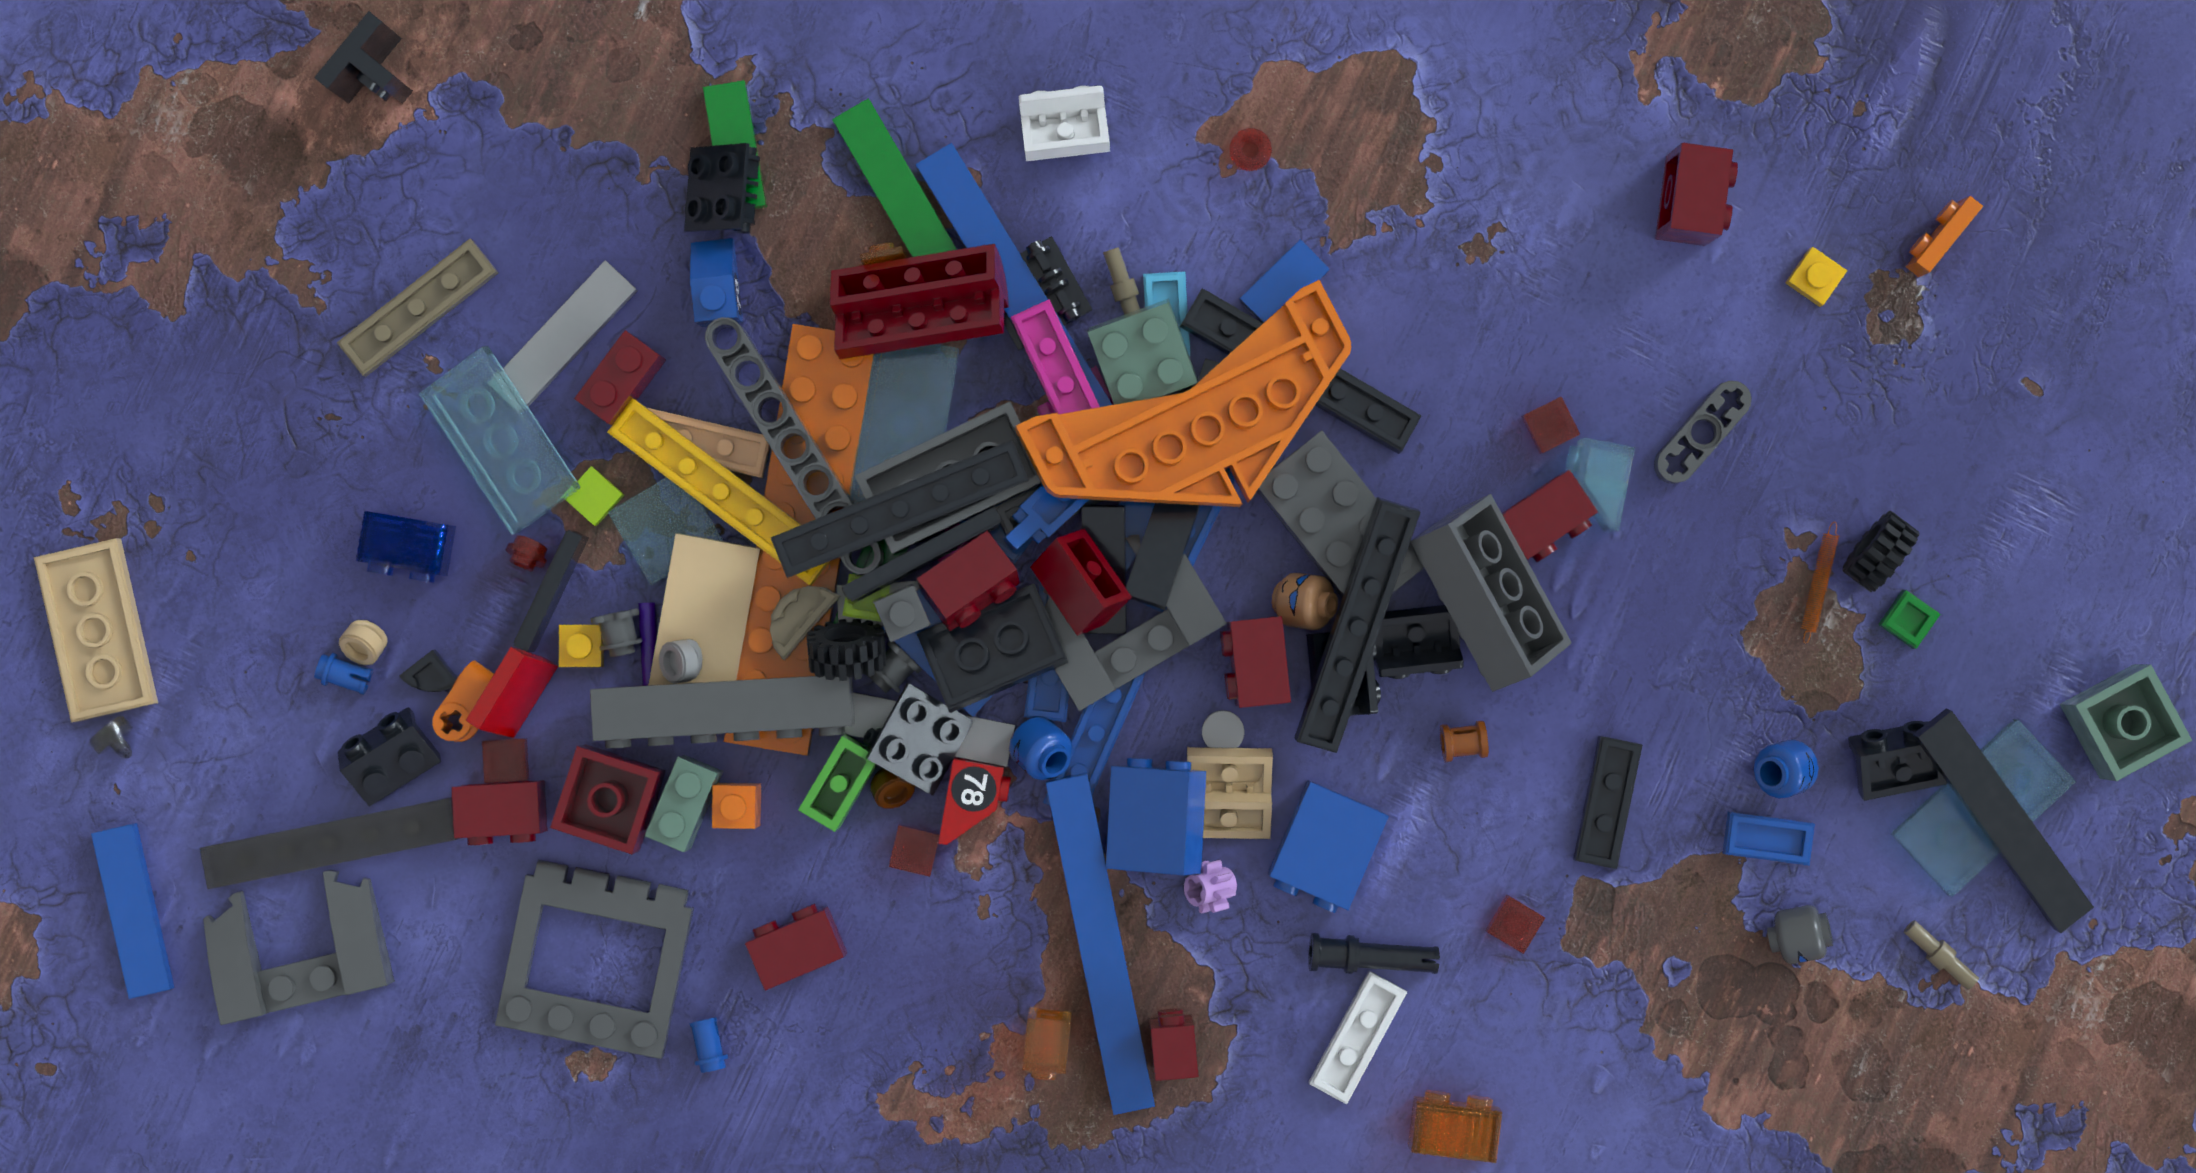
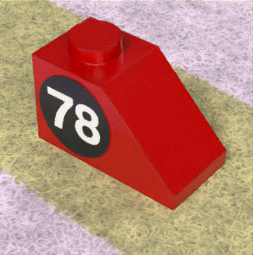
(971, 796)

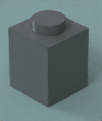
(901, 612)

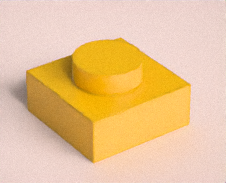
(1816, 276)
(580, 646)

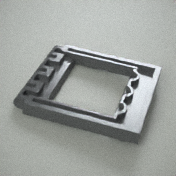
(583, 1019)

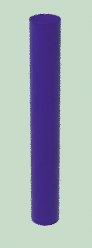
(648, 634)

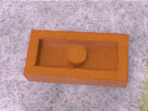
(1953, 221)

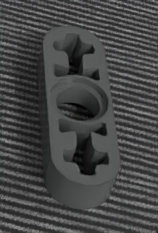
(1732, 417)

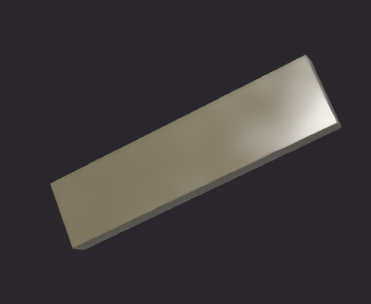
(417, 307)

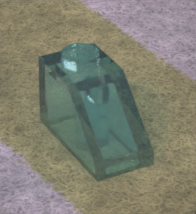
(1604, 475)

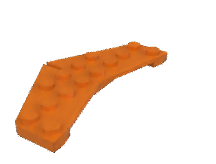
(1183, 442)

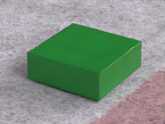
(1909, 619)

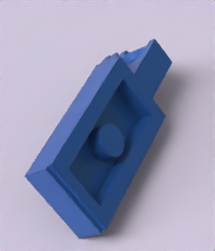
(1040, 517)

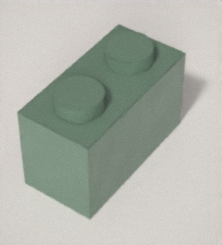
(683, 803)

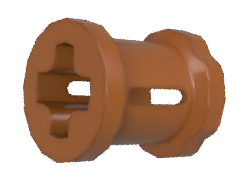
(1464, 741)

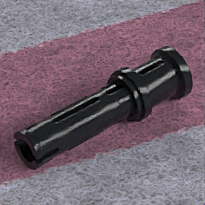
(1351, 955)

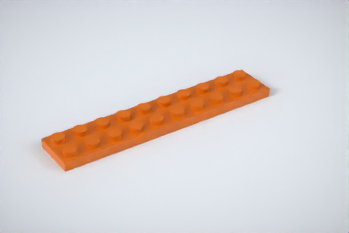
(831, 404)

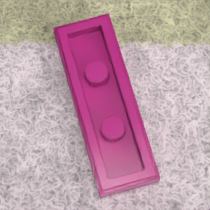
(1053, 359)

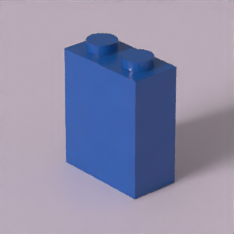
(1156, 818)
(1327, 847)

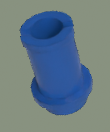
(341, 673)
(708, 1045)

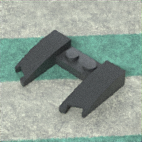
(1093, 674)
(248, 991)

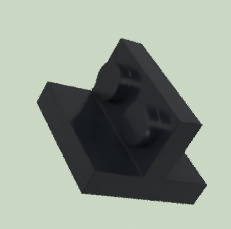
(359, 63)

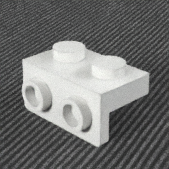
(1064, 123)

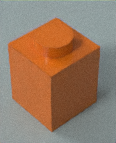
(736, 805)

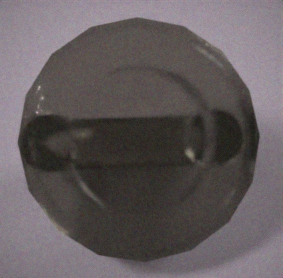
(112, 736)

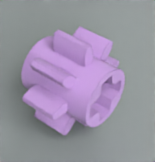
(1211, 887)

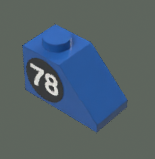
(714, 281)

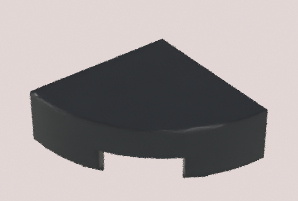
(430, 674)

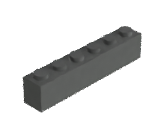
(720, 708)

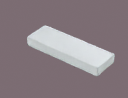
(1357, 1037)

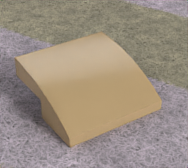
(1236, 791)

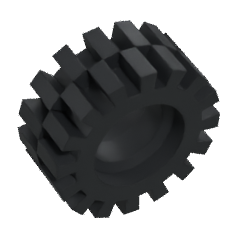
(1880, 551)
(846, 649)

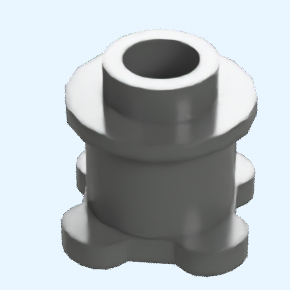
(618, 632)
(897, 669)

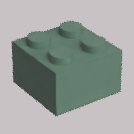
(1143, 354)
(2125, 722)

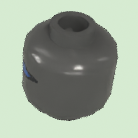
(1800, 934)

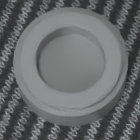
(1223, 730)

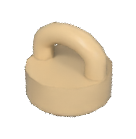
(363, 642)

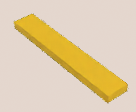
(705, 479)

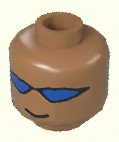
(1304, 601)

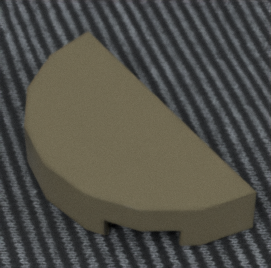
(797, 615)

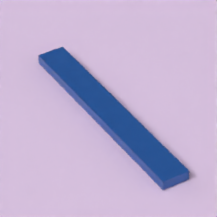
(980, 226)
(1100, 943)

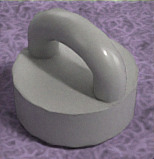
(680, 660)

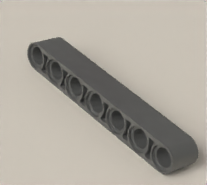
(778, 432)

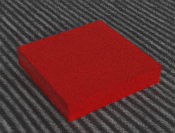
(511, 693)

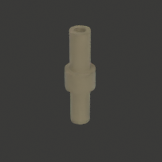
(1123, 287)
(1941, 955)

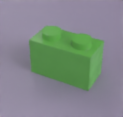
(838, 784)

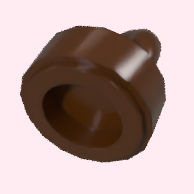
(890, 790)

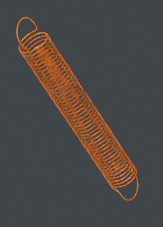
(1826, 583)

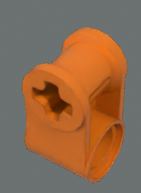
(460, 701)

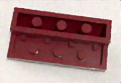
(918, 301)

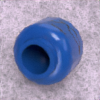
(1040, 748)
(1786, 769)

